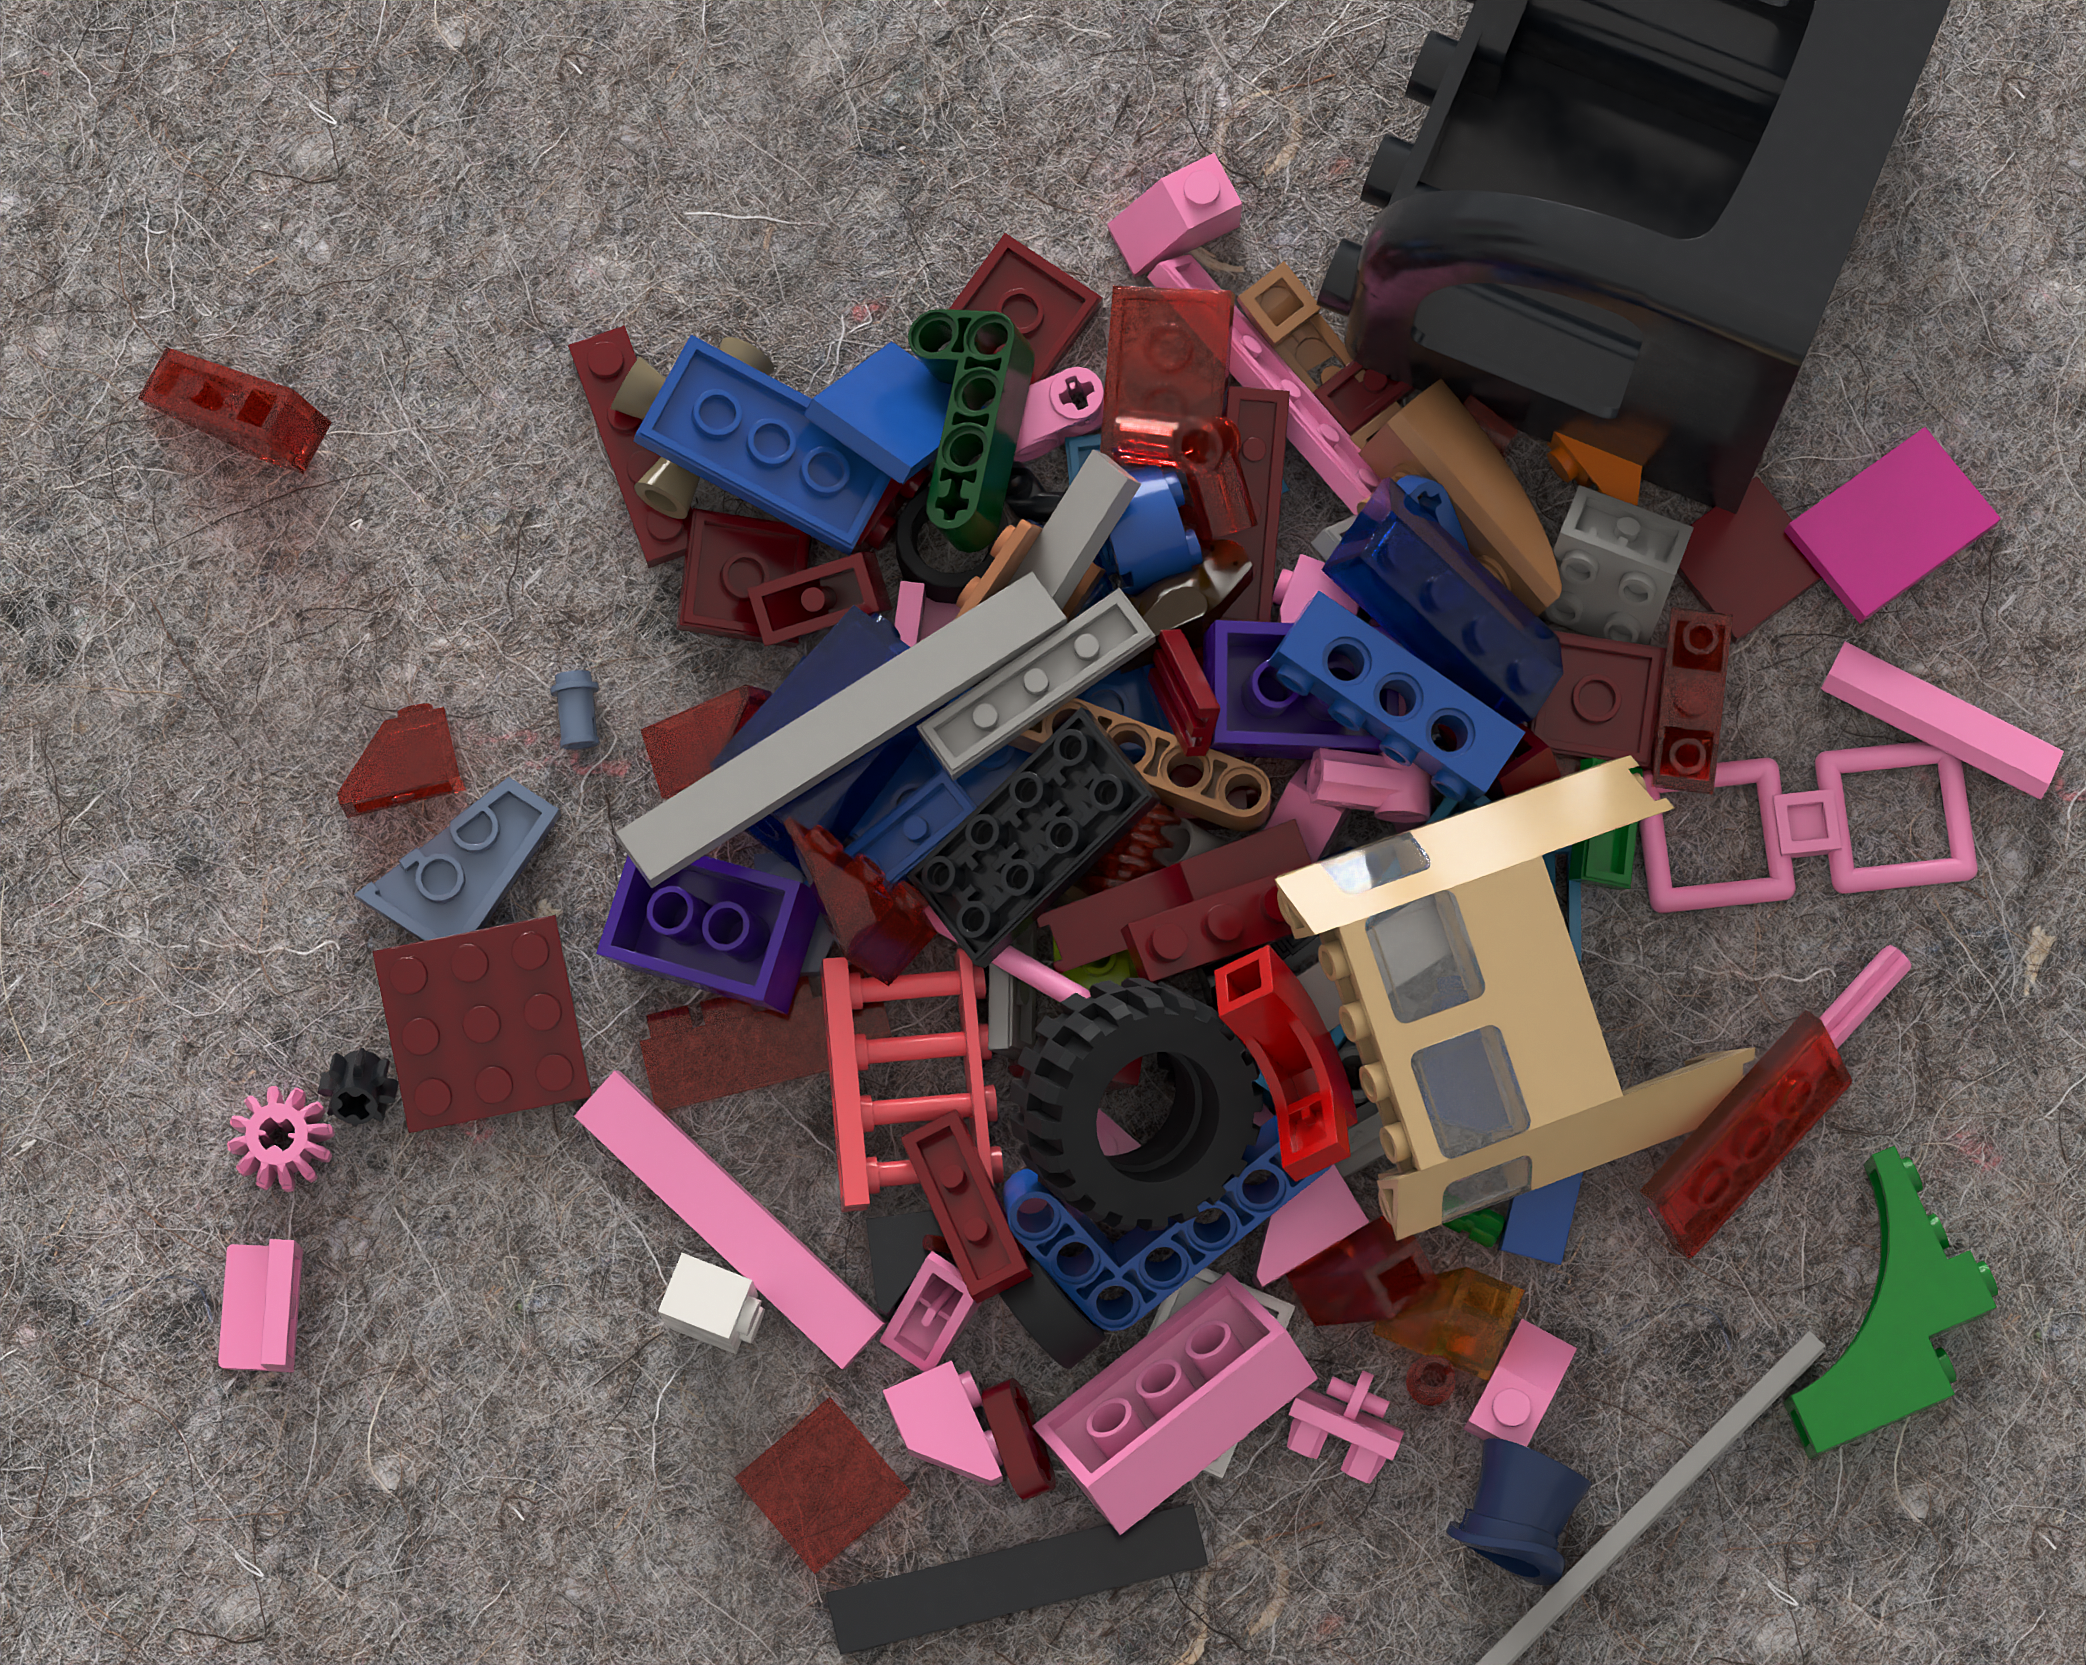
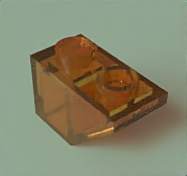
(1459, 1321)

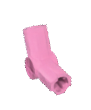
(1371, 784)

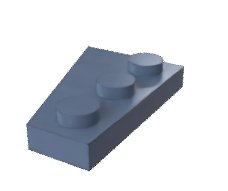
(466, 868)

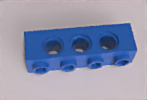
(1482, 734)

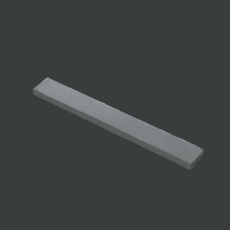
(840, 730)
(1654, 1503)

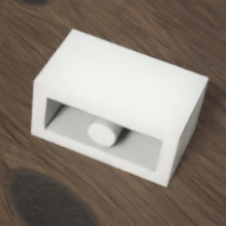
(711, 1304)

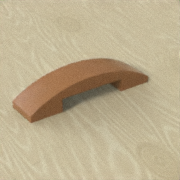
(1294, 328)

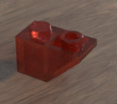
(1364, 1277)

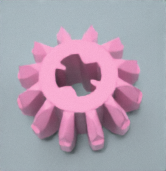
(273, 1160)

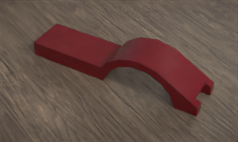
(1092, 925)

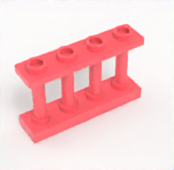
(853, 1052)

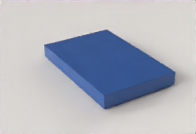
(886, 412)

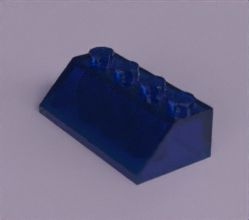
(1446, 605)

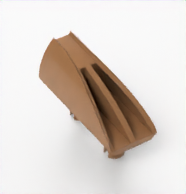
(1445, 444)

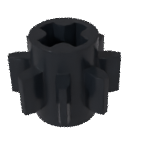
(358, 1087)

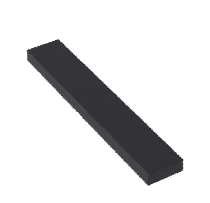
(1015, 1580)

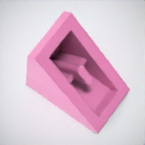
(930, 1314)

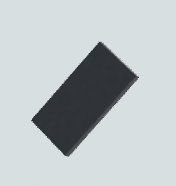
(1033, 837)

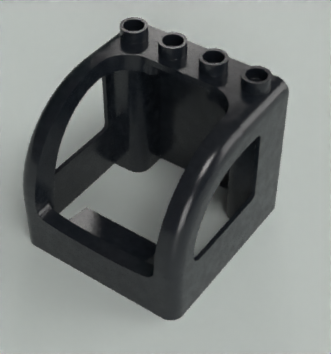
(1630, 216)

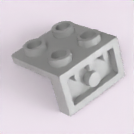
(1615, 567)

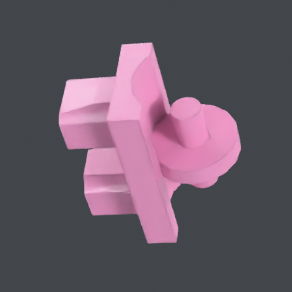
(1369, 1437)

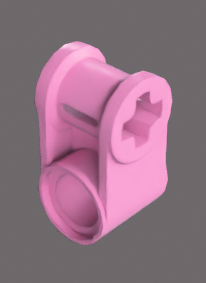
(1053, 416)

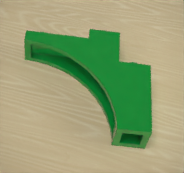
(1916, 1297)

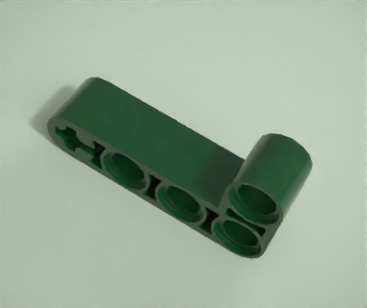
(962, 498)

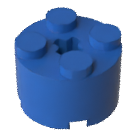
(1150, 534)

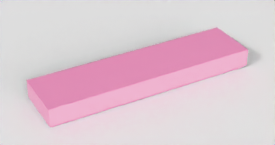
(1942, 720)

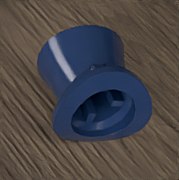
(1521, 1511)

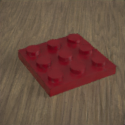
(482, 1023)

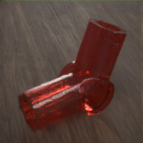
(1171, 441)

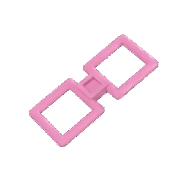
(1814, 826)

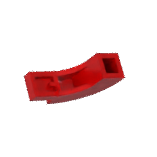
(1296, 1056)

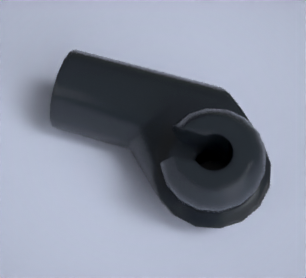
(1028, 496)

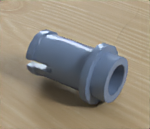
(576, 709)

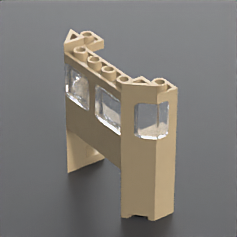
(1478, 1006)

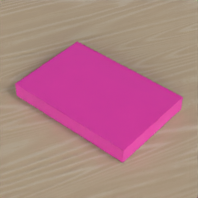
(1892, 525)

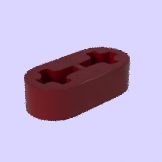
(1017, 1441)

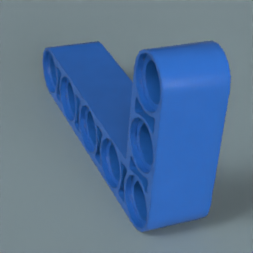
(1125, 1261)

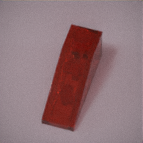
(237, 409)

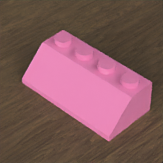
(1175, 1402)

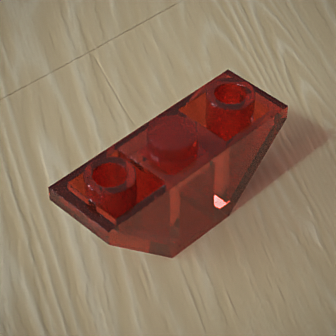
(1691, 701)

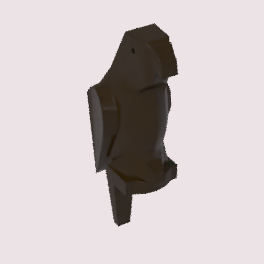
(1192, 598)

